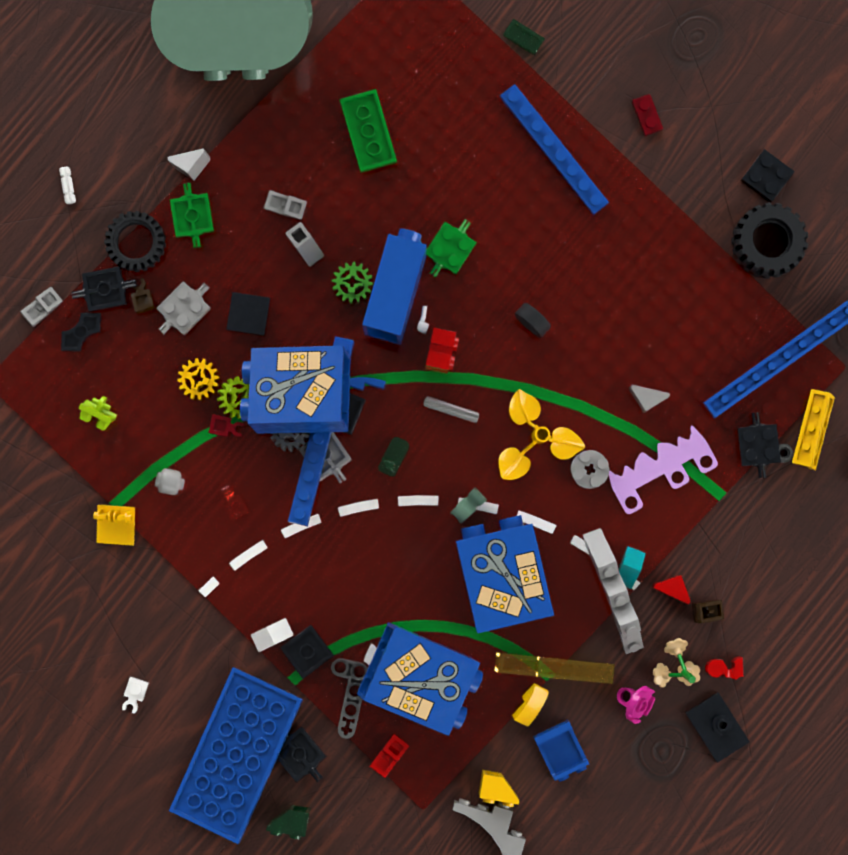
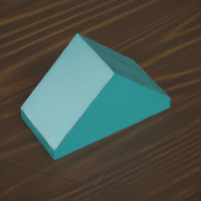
(631, 566)

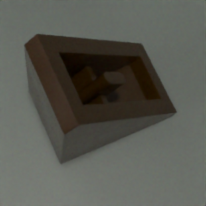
(707, 611)

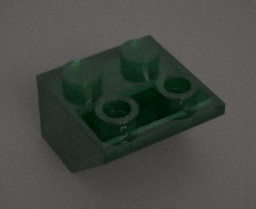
(291, 821)

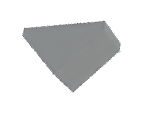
(190, 163)
(647, 397)

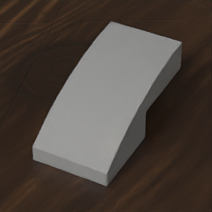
(285, 205)
(41, 307)

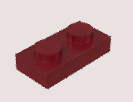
(647, 115)

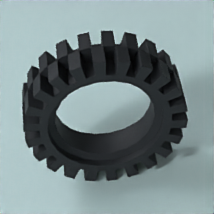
(125, 221)

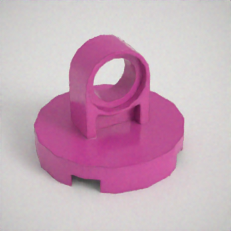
(639, 703)

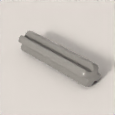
(451, 409)

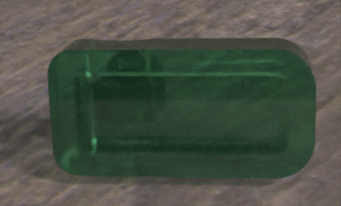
(393, 456)

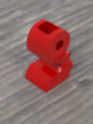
(717, 667)

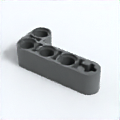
(349, 698)

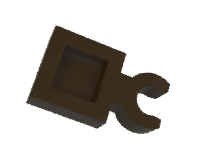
(142, 298)

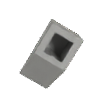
(304, 244)

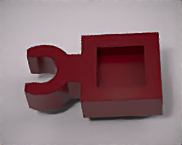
(222, 426)

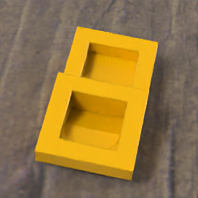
(533, 702)

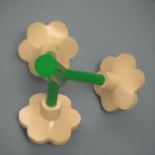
(687, 673)

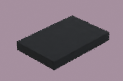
(702, 719)

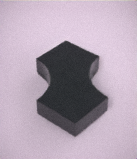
(74, 338)

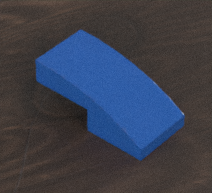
(359, 383)

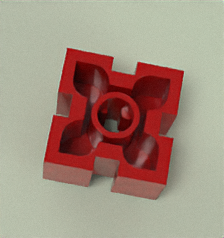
(440, 351)

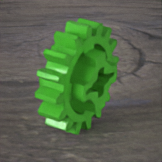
(352, 275)

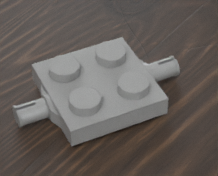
(183, 308)
(335, 458)

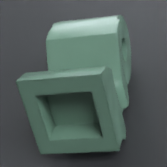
(468, 505)

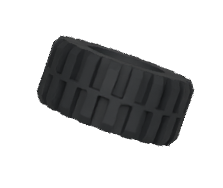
(787, 223)

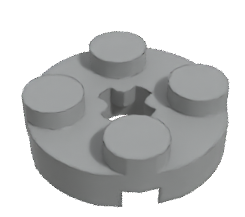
(584, 459)

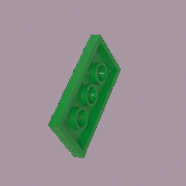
(368, 130)

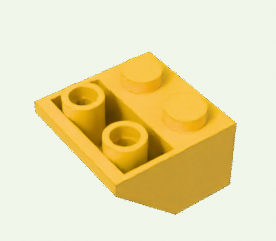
(496, 788)

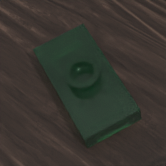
(523, 37)

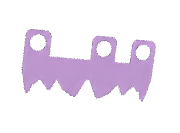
(669, 461)

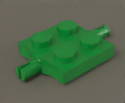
(191, 215)
(450, 248)

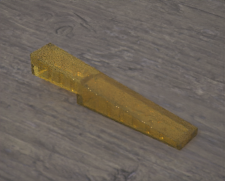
(554, 668)

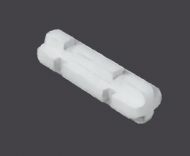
(67, 185)

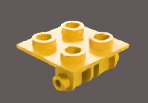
(115, 524)

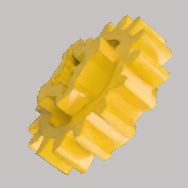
(201, 370)

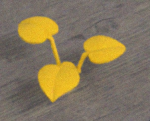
(564, 441)

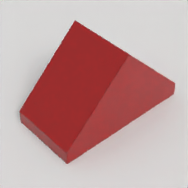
(674, 588)

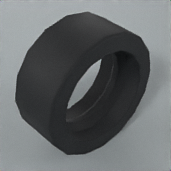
(532, 320)

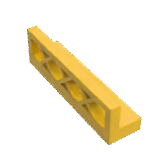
(813, 429)

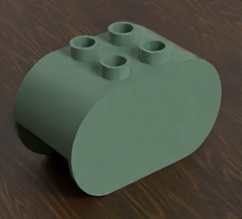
(231, 34)

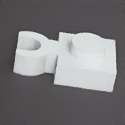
(135, 691)

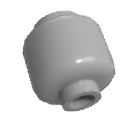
(169, 481)

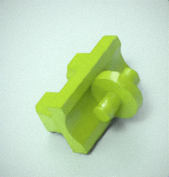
(98, 409)

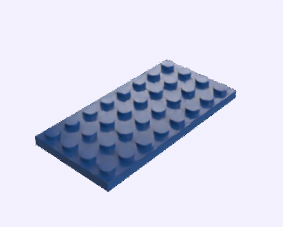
(236, 755)

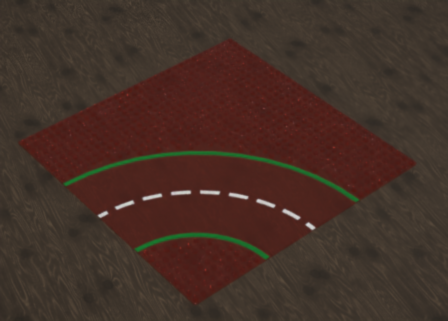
(628, 304)

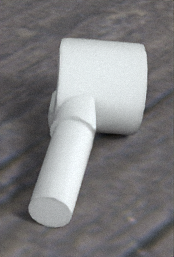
(423, 326)

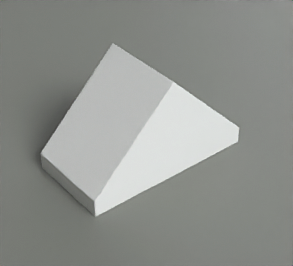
(272, 635)

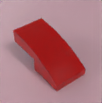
(389, 756)

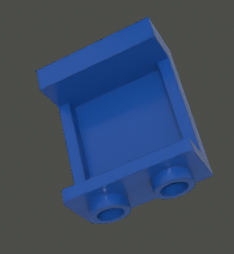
(561, 751)

